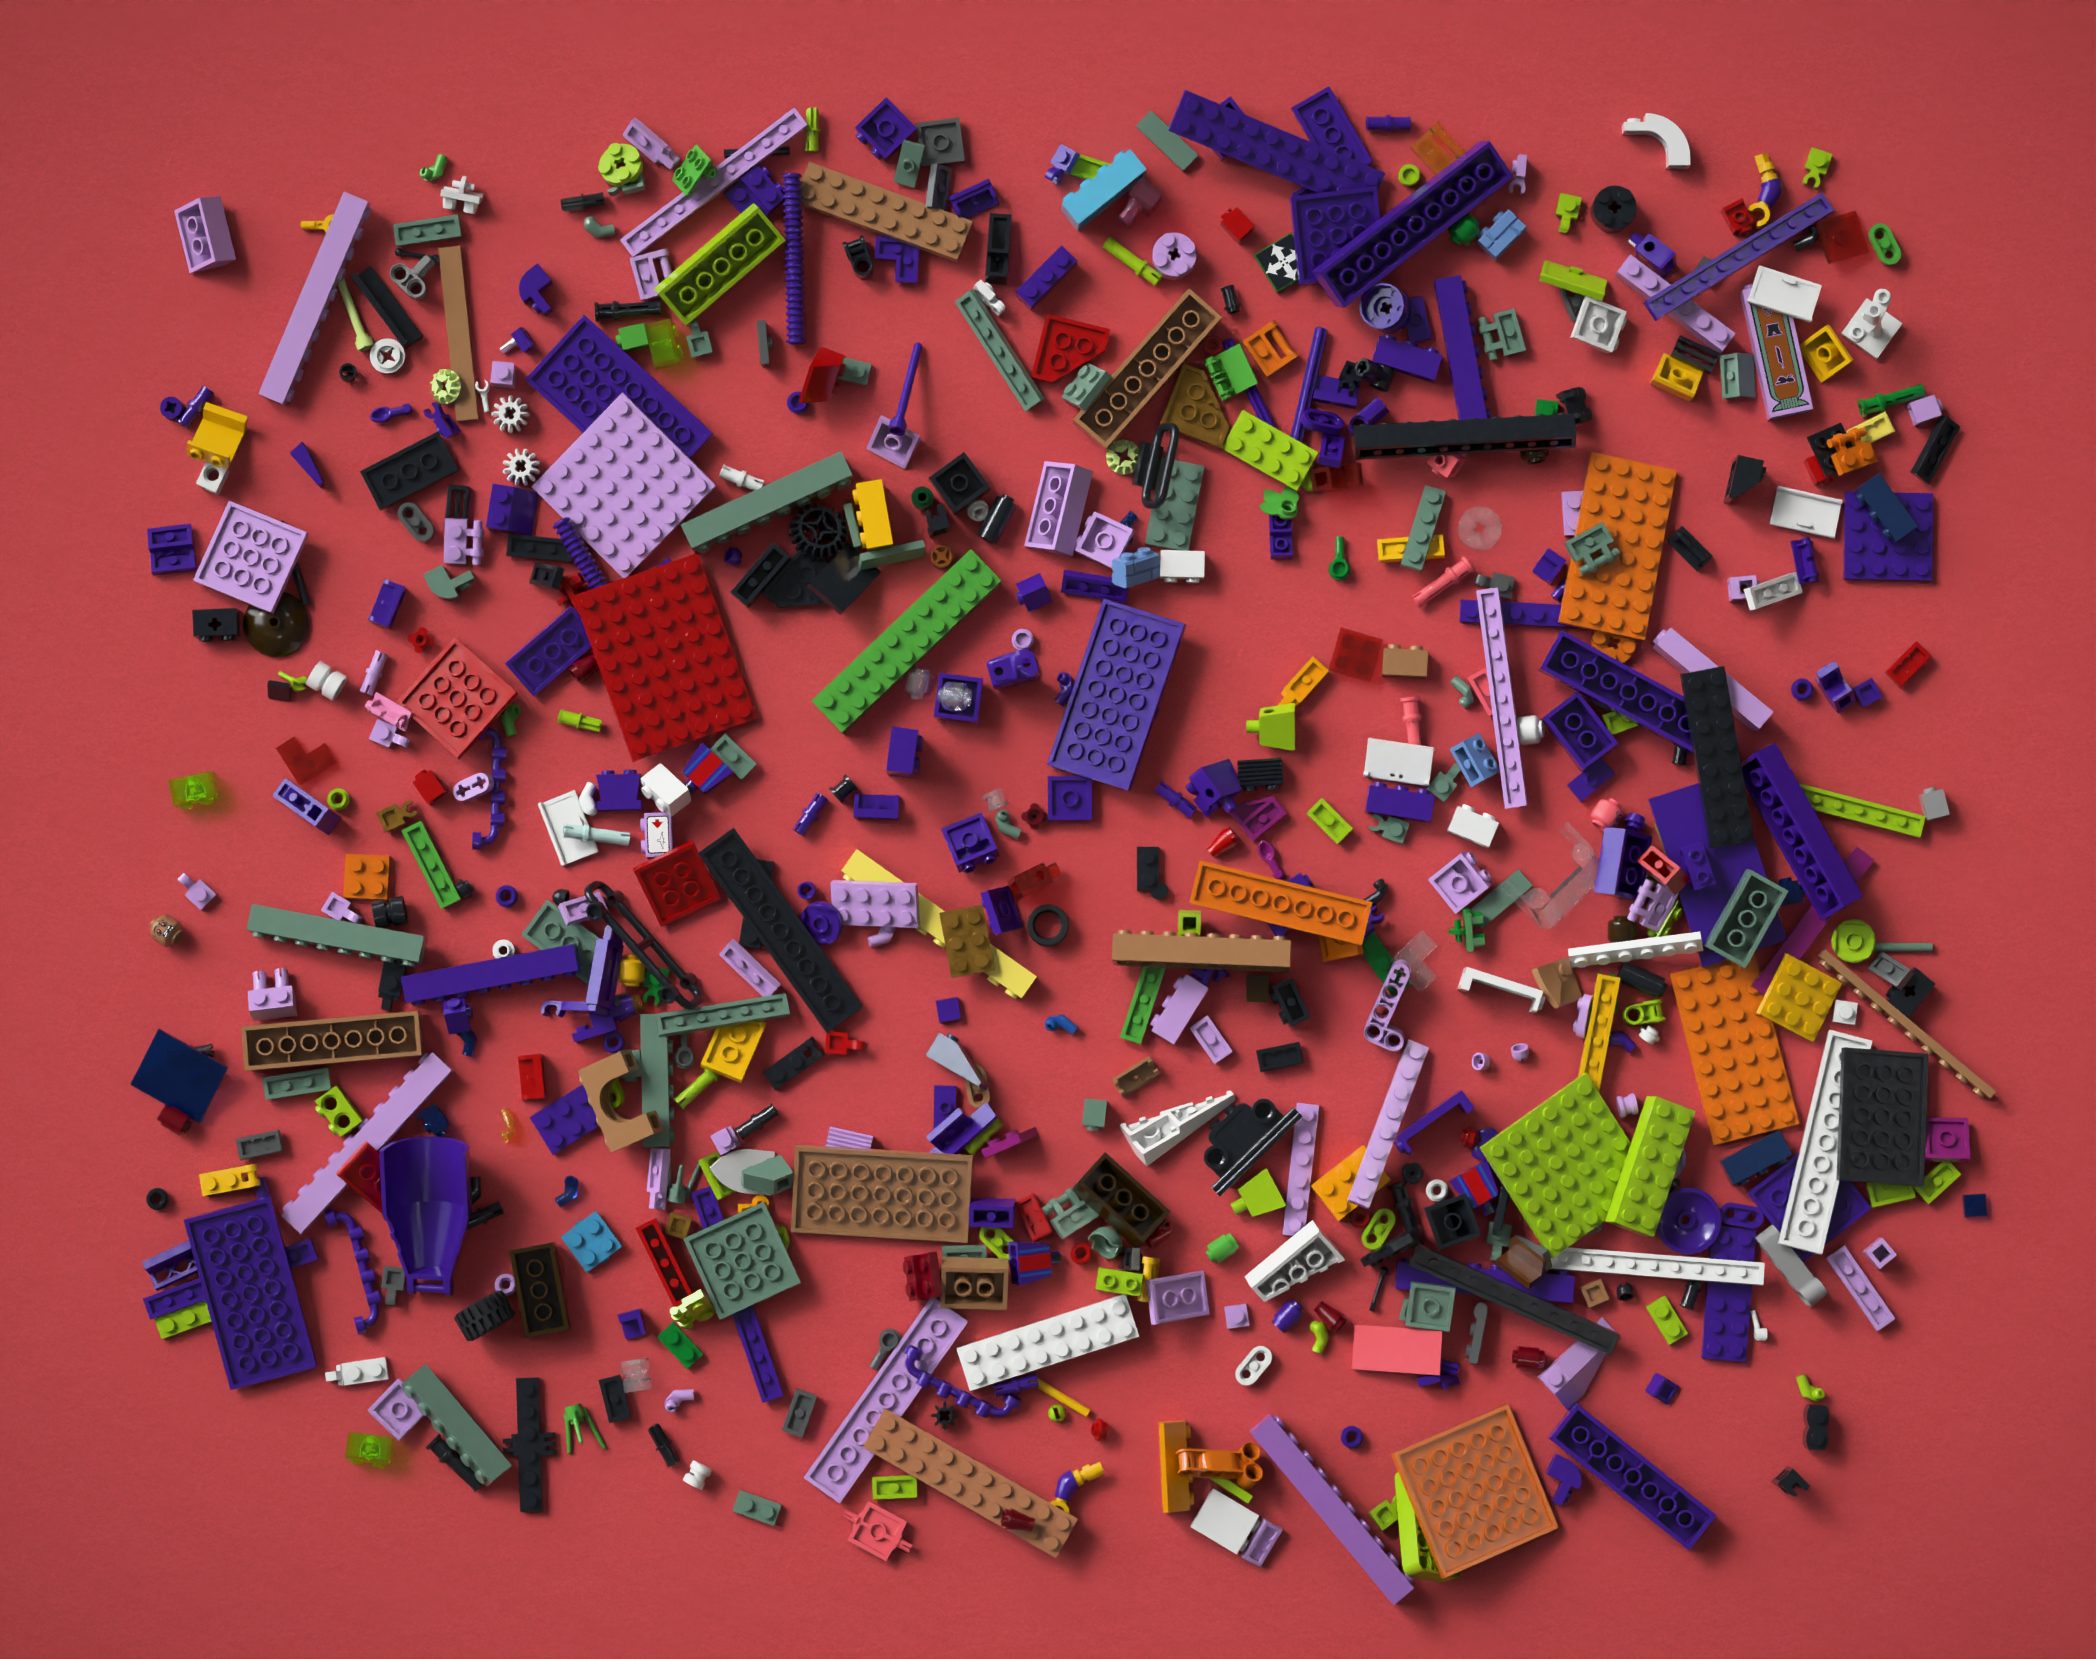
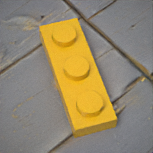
(1393, 549)

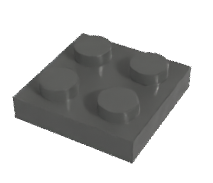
(941, 142)

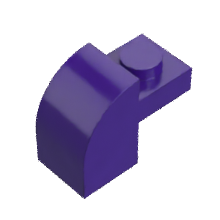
(531, 286)
(1834, 687)
(1568, 1475)

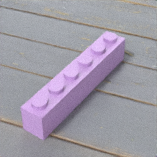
(1688, 315)

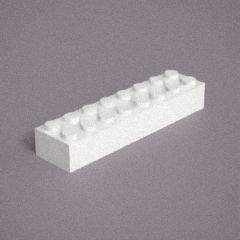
(1047, 1342)

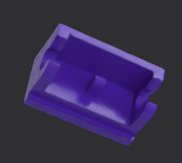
(974, 199)
(387, 604)
(876, 806)

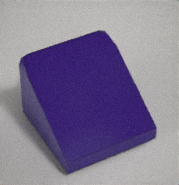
(1661, 1388)

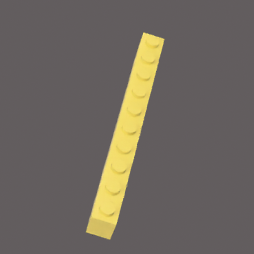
(1006, 971)

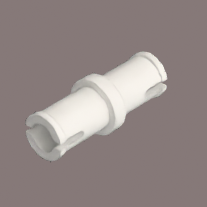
(740, 478)

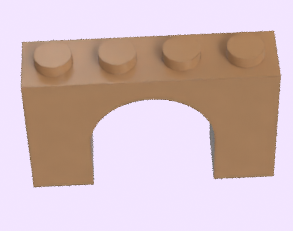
(598, 1082)

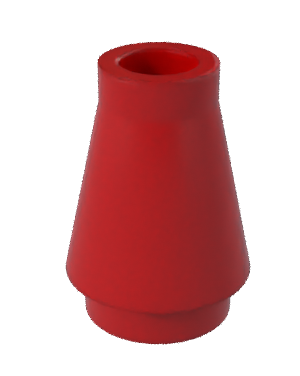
(1223, 842)

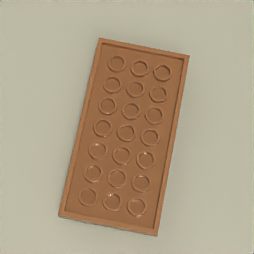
(881, 1193)

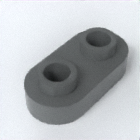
(1571, 304)
(416, 522)

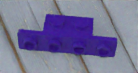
(960, 1129)

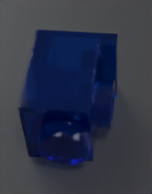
(434, 1120)

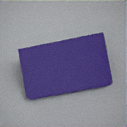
(1326, 392)

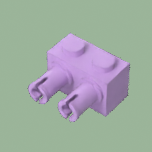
(272, 1002)

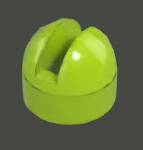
(1061, 1411)

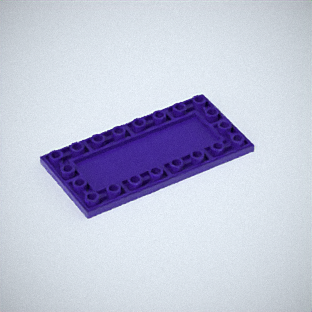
(1682, 823)

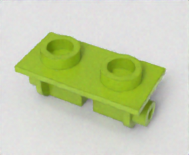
(1666, 930)

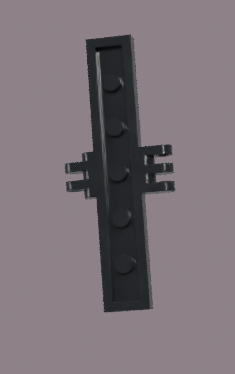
(529, 1444)

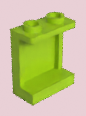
(1119, 1281)

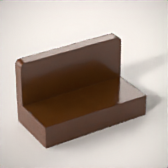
(1522, 1263)

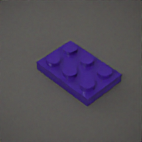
(565, 1120)

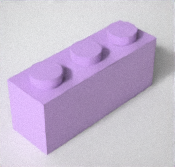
(1178, 1008)

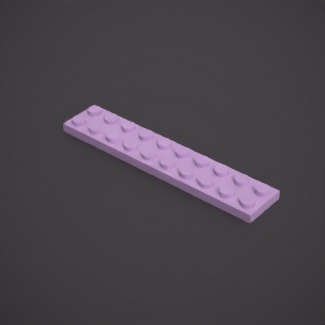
(891, 1389)

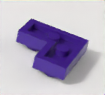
(904, 255)

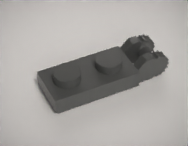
(1477, 1332)

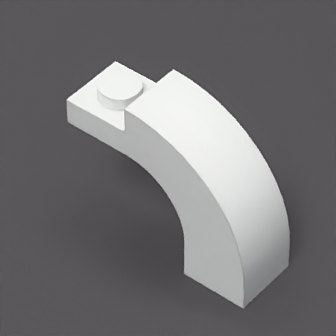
(1667, 133)

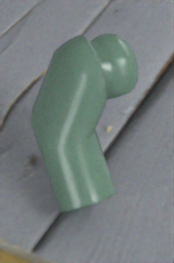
(596, 229)

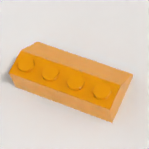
(1174, 1487)

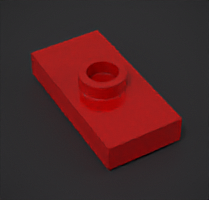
(1908, 664)
(1034, 1217)

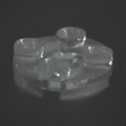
(1486, 517)

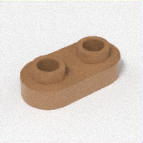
(973, 1089)

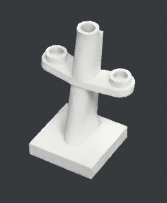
(1871, 325)

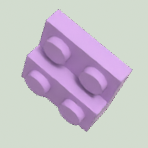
(1103, 539)
(1461, 881)

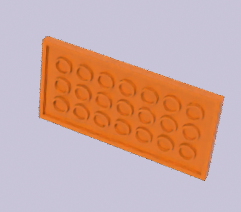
(1635, 508)
(1733, 1051)

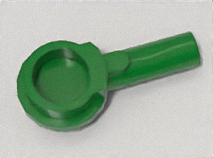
(1339, 567)

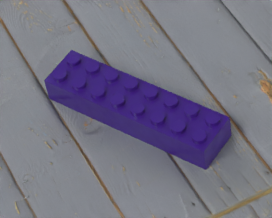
(1619, 688)
(1799, 832)
(1631, 1476)

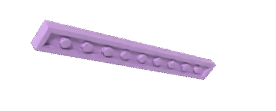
(708, 188)
(1502, 698)

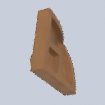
(1557, 982)

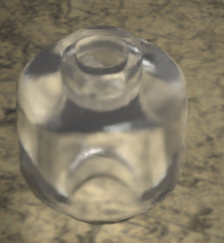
(919, 682)
(955, 696)

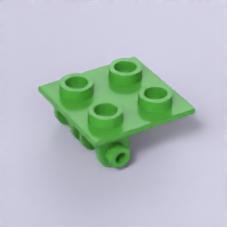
(694, 166)
(1231, 372)

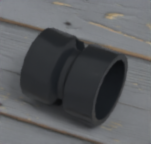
(389, 912)

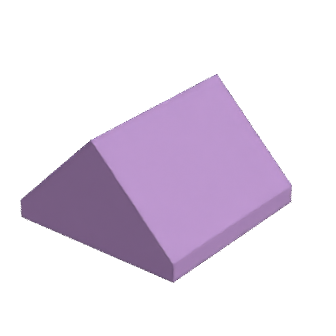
(892, 447)

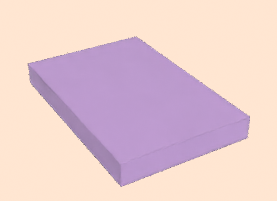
(1177, 1297)

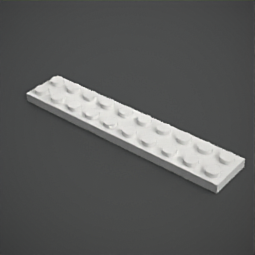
(1815, 1174)

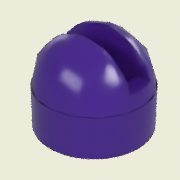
(732, 556)
(805, 885)

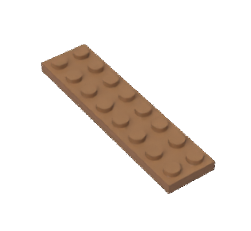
(884, 212)

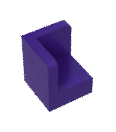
(1548, 566)
(632, 1324)

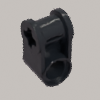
(857, 254)

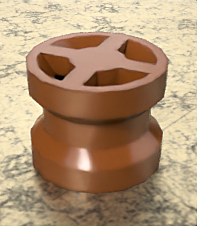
(941, 555)

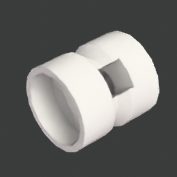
(324, 679)

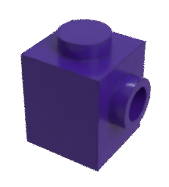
(1033, 592)
(457, 1015)

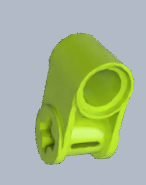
(1647, 1012)

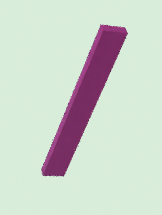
(1808, 926)

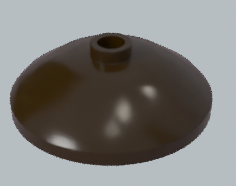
(286, 635)

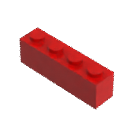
(664, 1261)

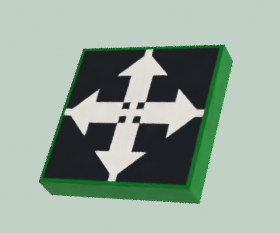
(1279, 262)

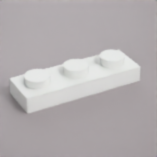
(1773, 591)

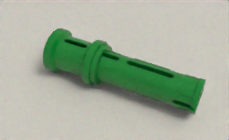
(1881, 402)

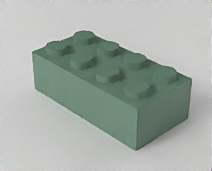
(1745, 918)

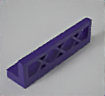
(167, 1259)

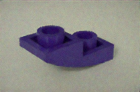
(1280, 538)

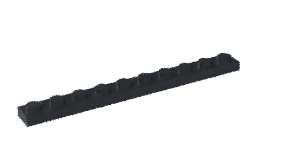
(1513, 1299)

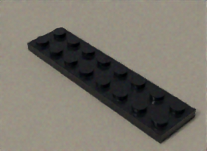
(1716, 757)

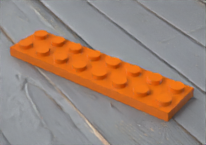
(1280, 902)

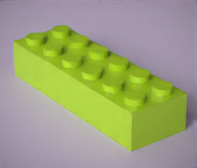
(719, 264)
(1650, 1166)

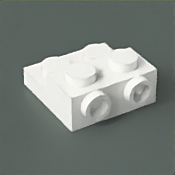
(1599, 325)

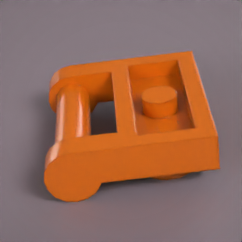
(1264, 353)

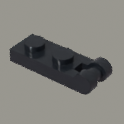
(793, 1063)

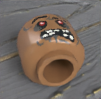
(166, 930)

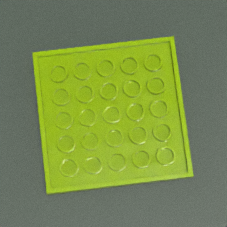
(1562, 1163)

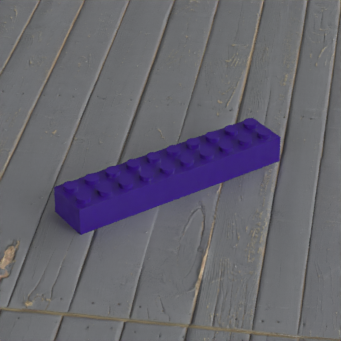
(1412, 224)

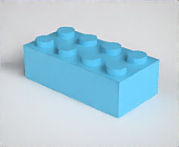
(1102, 190)

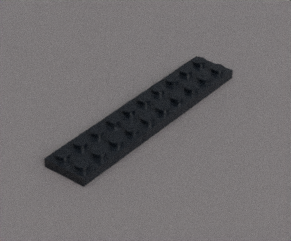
(780, 930)

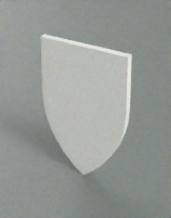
(730, 1166)

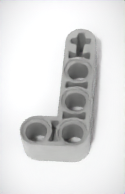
(1791, 1267)

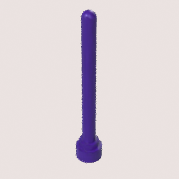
(898, 424)

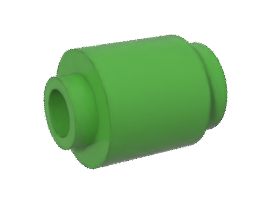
(1221, 1248)

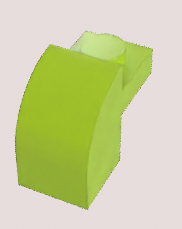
(1189, 922)

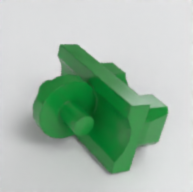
(1470, 919)

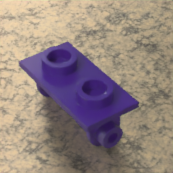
(1804, 560)

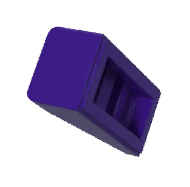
(305, 460)

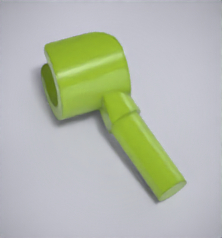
(296, 683)

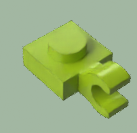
(1567, 209)

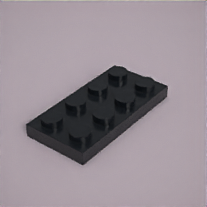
(409, 471)

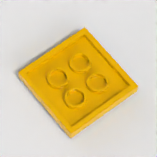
(1799, 997)

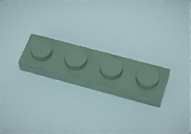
(1423, 529)

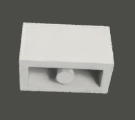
(1182, 565)
(665, 790)
(1473, 826)

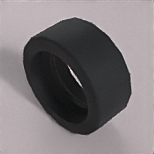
(1047, 941)

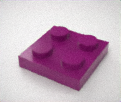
(1947, 1140)

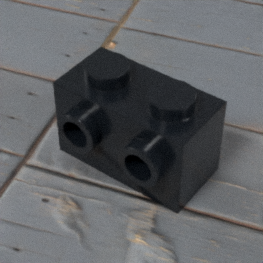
(1291, 1004)

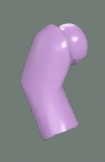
(884, 936)
(676, 1397)

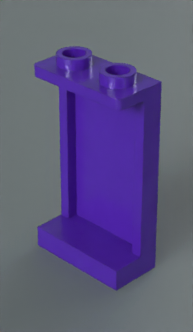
(1458, 1098)

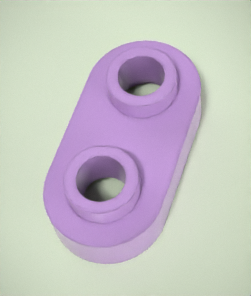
(1584, 1007)

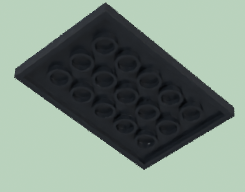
(1882, 1116)

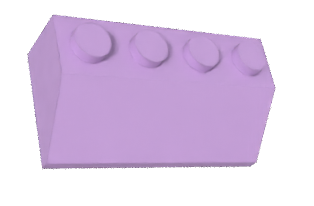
(1058, 508)

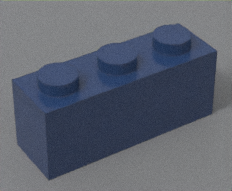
(1885, 508)
(1755, 1158)

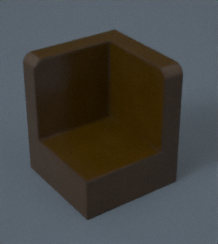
(1257, 988)

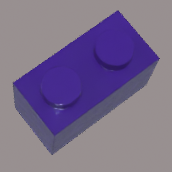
(992, 1212)

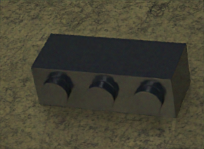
(760, 575)

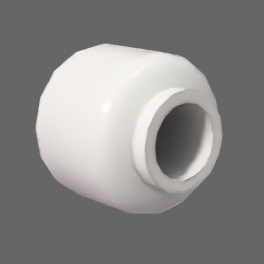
(1530, 729)

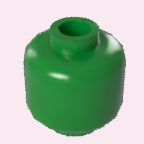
(1464, 230)

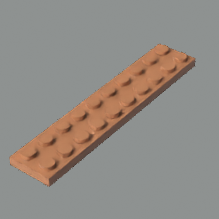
(967, 1480)

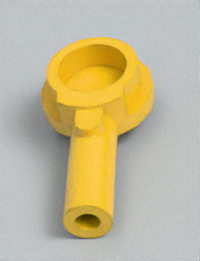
(317, 225)

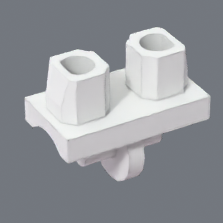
(451, 195)

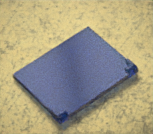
(179, 1075)

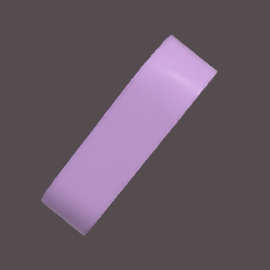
(475, 791)

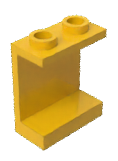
(218, 436)

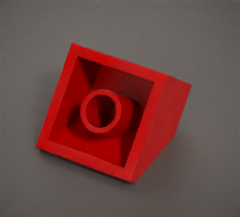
(823, 376)

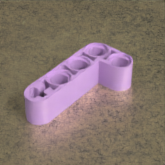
(1390, 1003)

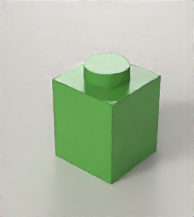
(632, 338)

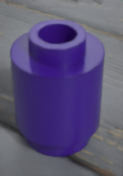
(1288, 1315)

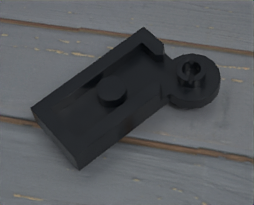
(1149, 872)

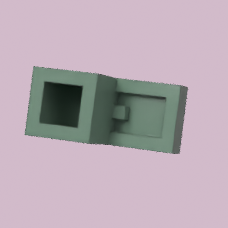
(444, 587)

